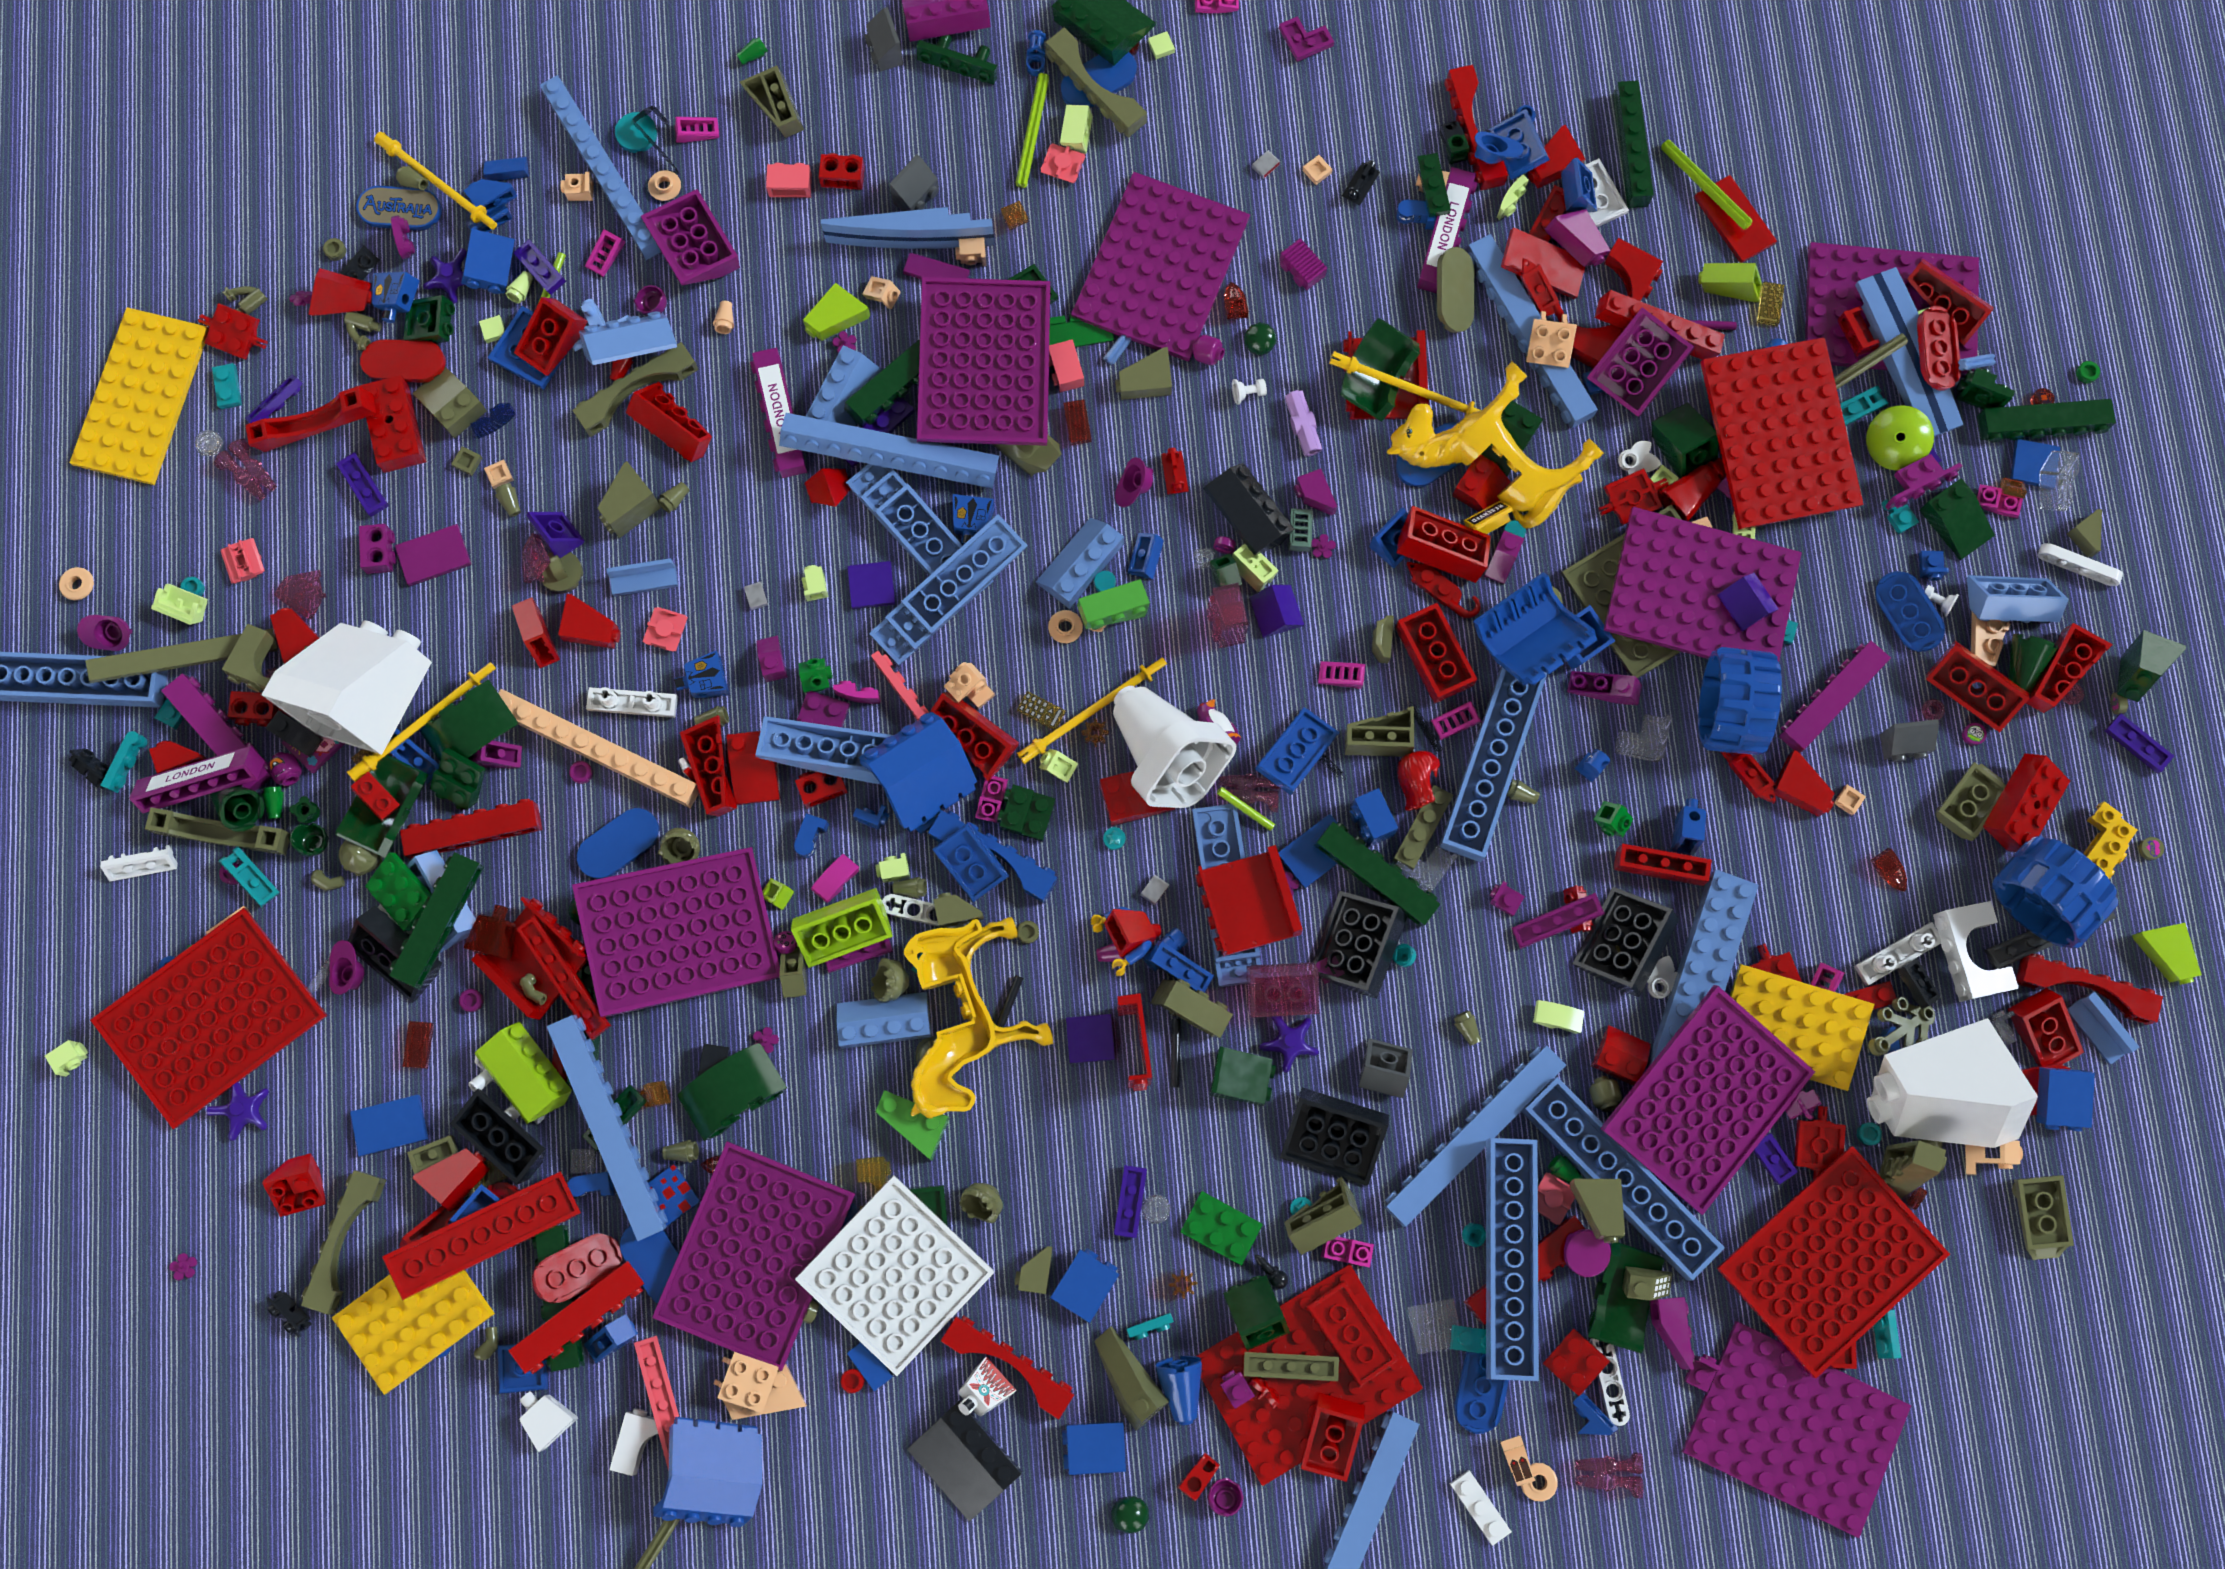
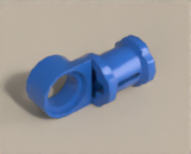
(1038, 56)

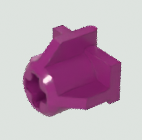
(1803, 1104)

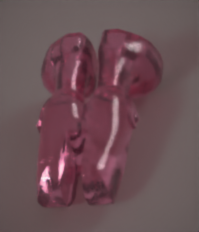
(252, 475)
(1244, 789)
(1603, 1475)

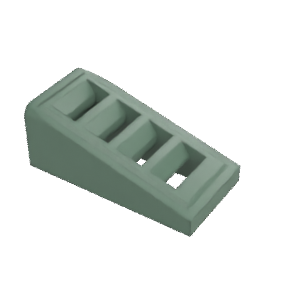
(1303, 546)

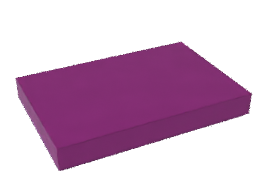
(433, 555)

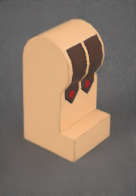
(1518, 1460)

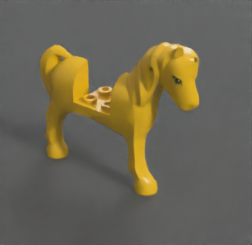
(1533, 490)
(945, 961)

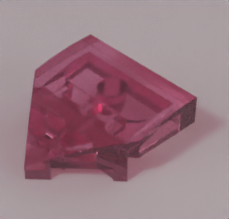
(534, 559)
(302, 592)

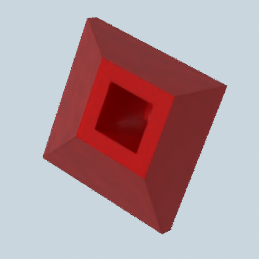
(295, 1186)

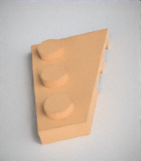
(782, 1396)

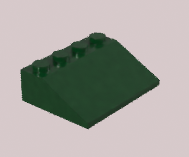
(1103, 25)

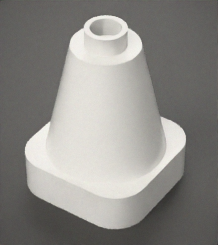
(1173, 752)

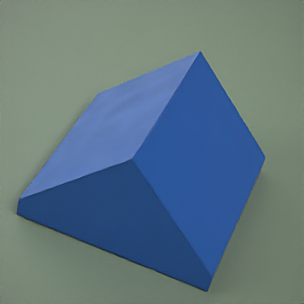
(1578, 187)
(1386, 539)

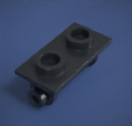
(1361, 182)
(360, 264)
(85, 760)
(281, 1308)

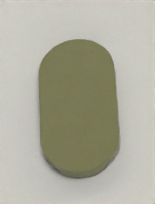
(1455, 289)

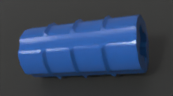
(1174, 939)

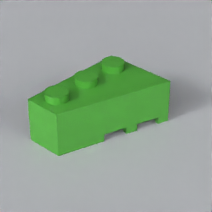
(1114, 605)
(918, 1130)

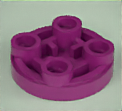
(400, 229)
(1586, 1254)

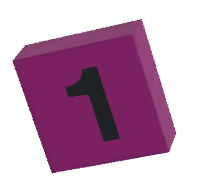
(1324, 967)

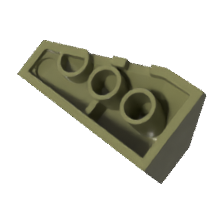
(1133, 1387)

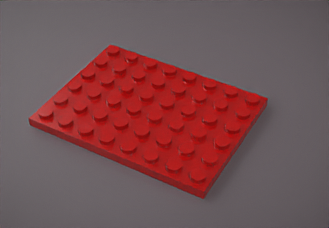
(1781, 433)
(208, 1018)
(1833, 1261)
(1278, 1436)

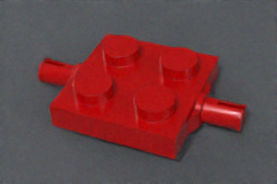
(232, 331)
(1632, 491)
(1779, 965)
(1818, 1142)

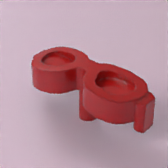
(1262, 1386)

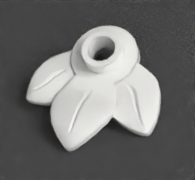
(1640, 458)
(1664, 975)

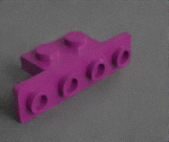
(1920, 477)

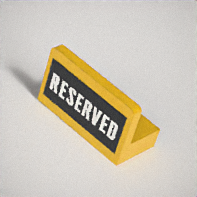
(1490, 518)

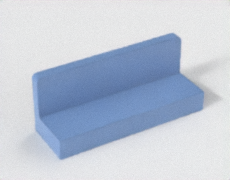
(642, 577)
(2101, 1027)

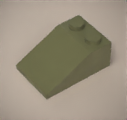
(450, 402)

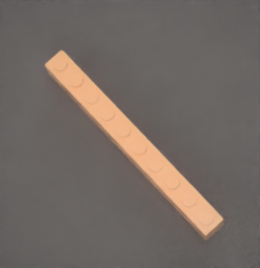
(601, 750)

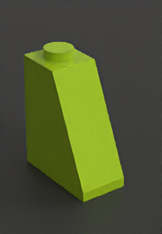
(1731, 280)
(835, 313)
(2170, 952)

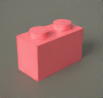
(789, 180)
(1066, 366)

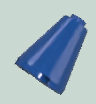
(1181, 1386)

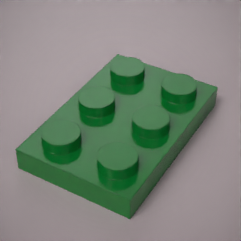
(398, 891)
(1221, 1228)

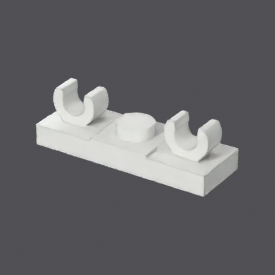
(139, 864)

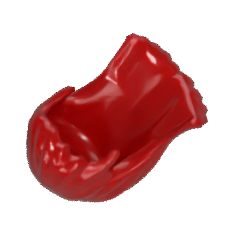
(1414, 778)

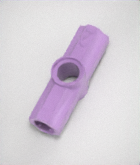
(1303, 423)

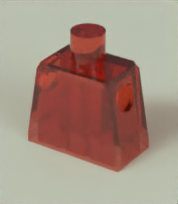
(492, 935)

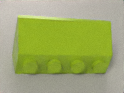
(841, 927)
(523, 1072)

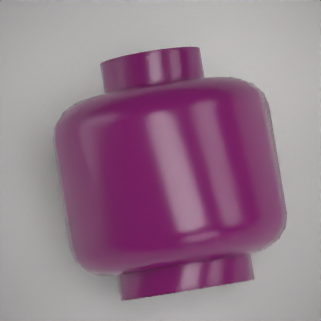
(1208, 349)

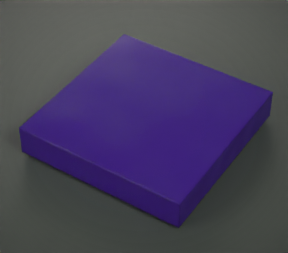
(871, 585)
(1090, 1038)

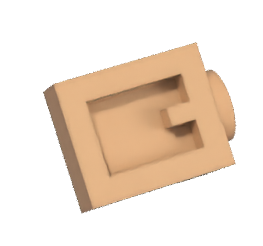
(882, 291)

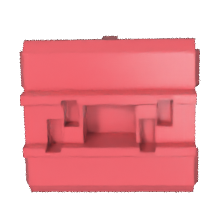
(1062, 163)
(242, 560)
(665, 629)
(1554, 1198)

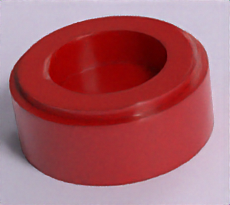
(852, 1381)

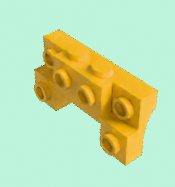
(2111, 843)

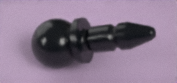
(1277, 1278)

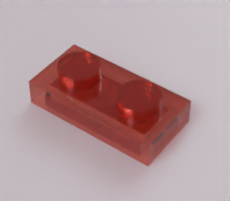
(1077, 422)
(418, 1045)

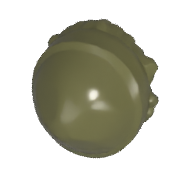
(679, 846)
(358, 859)
(890, 980)
(981, 1202)

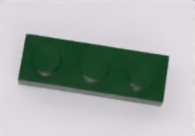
(1433, 185)
(630, 1103)

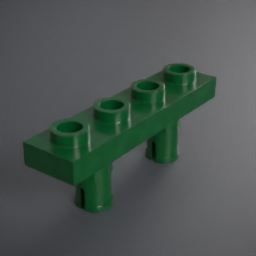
(969, 66)

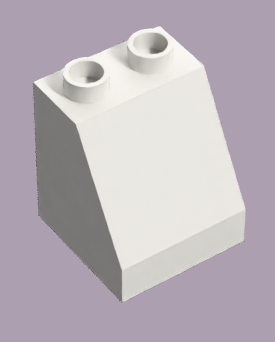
(351, 684)
(1954, 1089)

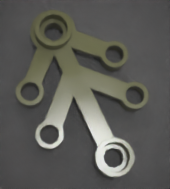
(1922, 1017)

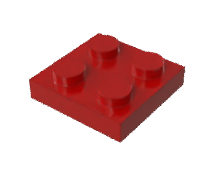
(1576, 1362)

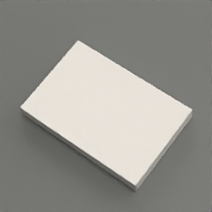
(1608, 199)

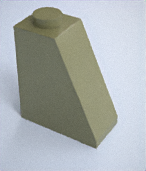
(1146, 377)
(1602, 1206)

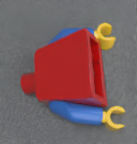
(1129, 932)

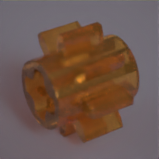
(1095, 738)
(1178, 1289)

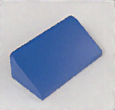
(506, 169)
(500, 216)
(1145, 555)

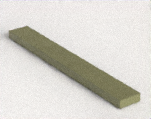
(163, 658)

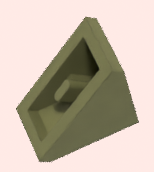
(2088, 534)

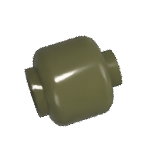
(1605, 1094)

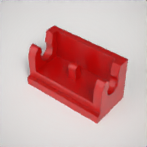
(1857, 331)

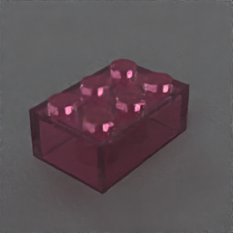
(1228, 615)
(1282, 989)

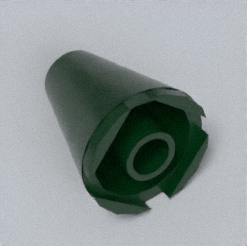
(2029, 660)
(238, 807)

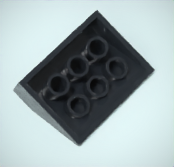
(1625, 922)
(1363, 940)
(1335, 1136)
(964, 1461)

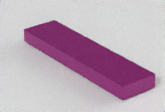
(1558, 920)

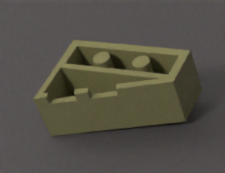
(774, 98)
(1382, 735)
(1192, 1006)
(1325, 1219)

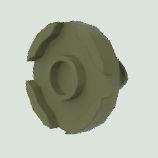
(562, 573)

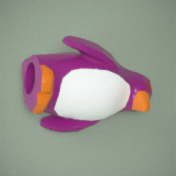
(1207, 713)

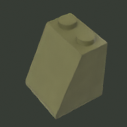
(626, 502)

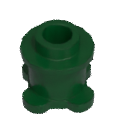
(302, 807)

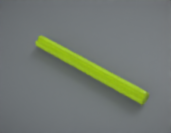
(1032, 130)
(1706, 184)

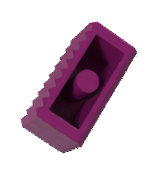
(1302, 264)

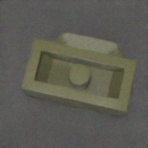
(1383, 639)
(432, 1153)

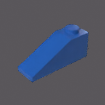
(414, 756)

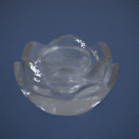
(214, 445)
(1159, 1216)

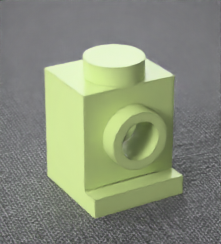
(814, 583)
(893, 869)
(66, 1057)

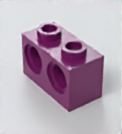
(371, 550)

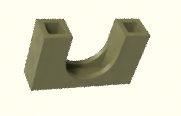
(247, 658)

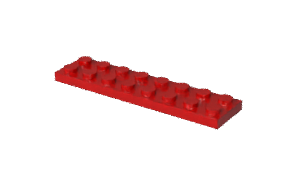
(480, 1235)

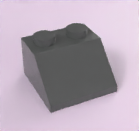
(884, 41)
(914, 185)
(1909, 740)
(1386, 1068)

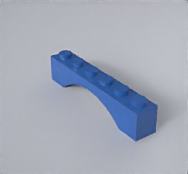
(1034, 879)

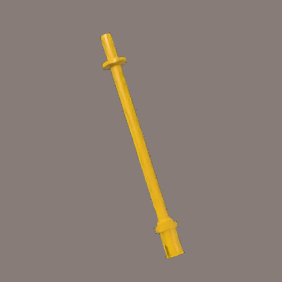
(393, 149)
(1352, 365)
(1039, 745)
(370, 762)

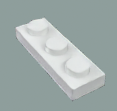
(1480, 1507)

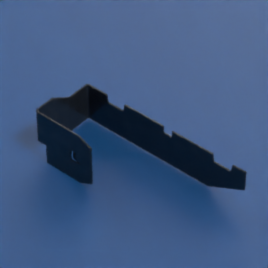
(645, 112)

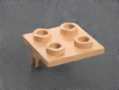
(1551, 341)
(746, 1382)

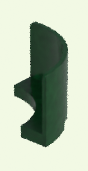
(1386, 351)
(470, 723)
(364, 827)
(729, 1089)
(1616, 1317)

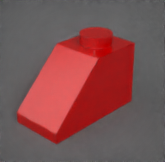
(170, 755)

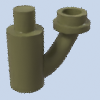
(249, 303)
(355, 320)

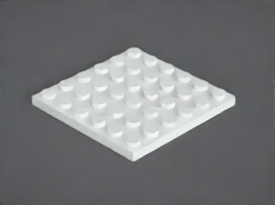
(894, 1275)

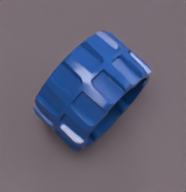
(1739, 701)
(2055, 892)

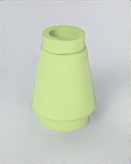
(519, 287)

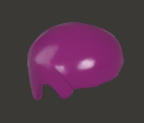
(650, 300)
(1225, 1497)

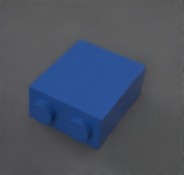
(487, 261)
(2065, 1098)
(1085, 1284)
(1094, 1448)

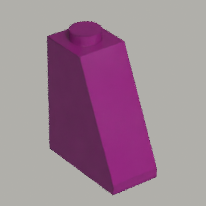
(1579, 237)

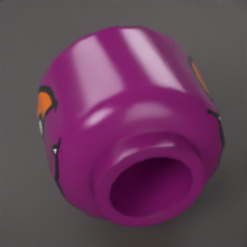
(284, 769)

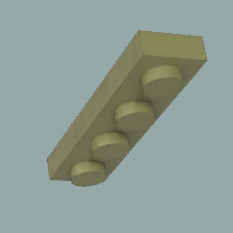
(1423, 828)
(1291, 1366)

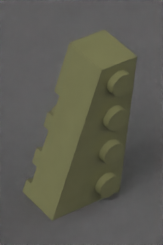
(1911, 1165)

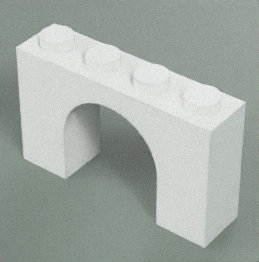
(1969, 979)
(633, 1437)

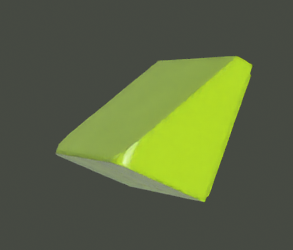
(777, 893)

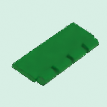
(1081, 332)

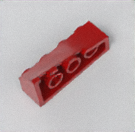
(1945, 292)
(668, 421)
(2074, 657)
(979, 737)
(706, 760)

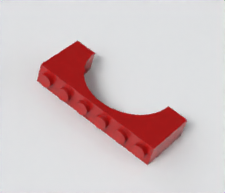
(1637, 272)

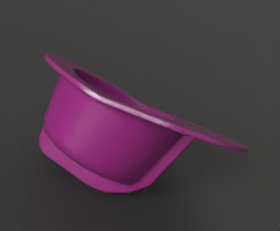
(1135, 481)
(104, 632)
(345, 970)

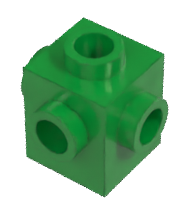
(815, 675)
(1613, 819)

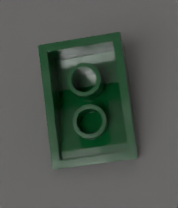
(1521, 425)
(1958, 519)

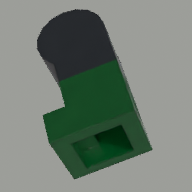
(1454, 142)

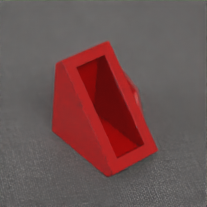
(828, 486)

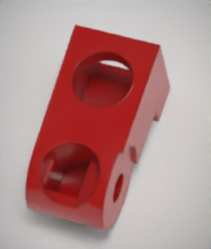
(1198, 1477)

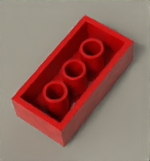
(395, 426)
(1430, 633)
(1993, 702)
(2026, 801)

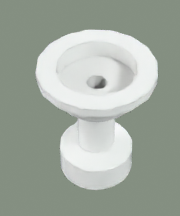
(1239, 390)
(1946, 603)

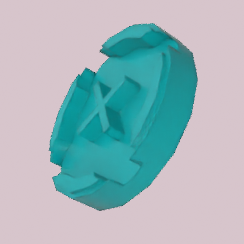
(630, 137)

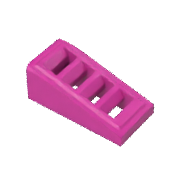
(696, 135)
(601, 243)
(1350, 667)
(1459, 710)
(1819, 975)

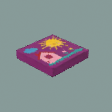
(321, 755)

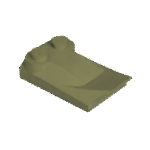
(1032, 457)
(1971, 802)
(2044, 1215)

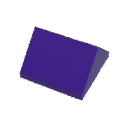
(555, 532)
(1747, 601)
(1276, 610)

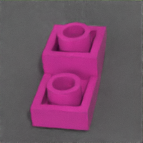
(1216, 6)
(1995, 501)
(849, 691)
(991, 799)
(834, 878)
(1348, 1251)

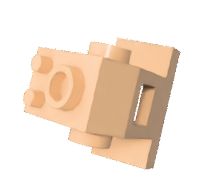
(969, 682)
(2010, 1155)

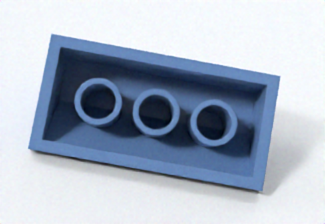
(627, 338)
(847, 376)
(1081, 561)
(2015, 599)
(427, 869)
(883, 1022)

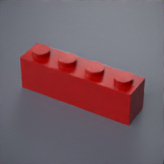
(1662, 864)

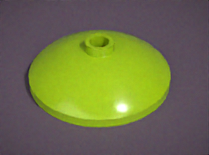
(1882, 439)

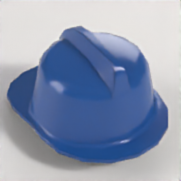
(1496, 148)

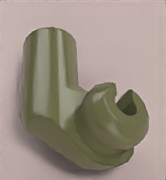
(321, 881)
(529, 991)
(489, 1346)

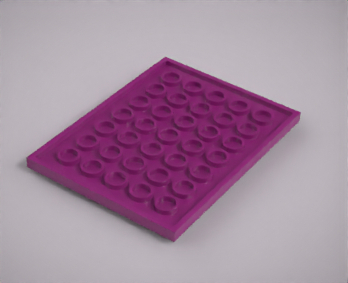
(1160, 266)
(1832, 290)
(984, 361)
(1672, 582)
(676, 931)
(1708, 1099)
(746, 1249)
(1796, 1435)

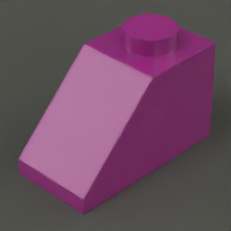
(1315, 492)
(1504, 557)
(771, 659)
(498, 755)

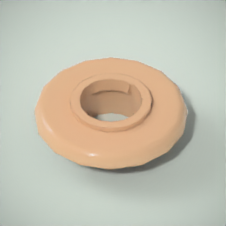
(667, 193)
(69, 577)
(1062, 636)
(1549, 1488)

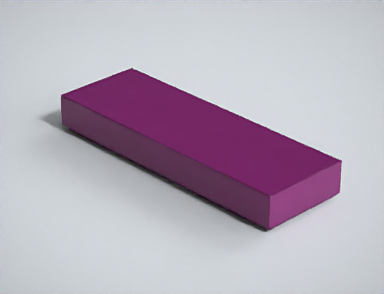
(921, 266)
(858, 956)

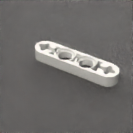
(2080, 564)
(922, 917)
(1612, 1378)

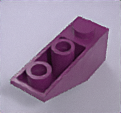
(1606, 687)
(1671, 1323)

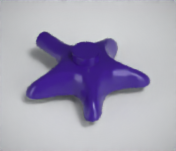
(447, 275)
(1290, 1042)
(241, 1110)

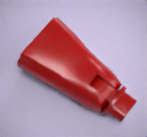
(1693, 489)

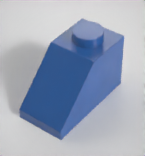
(490, 194)
(611, 1338)

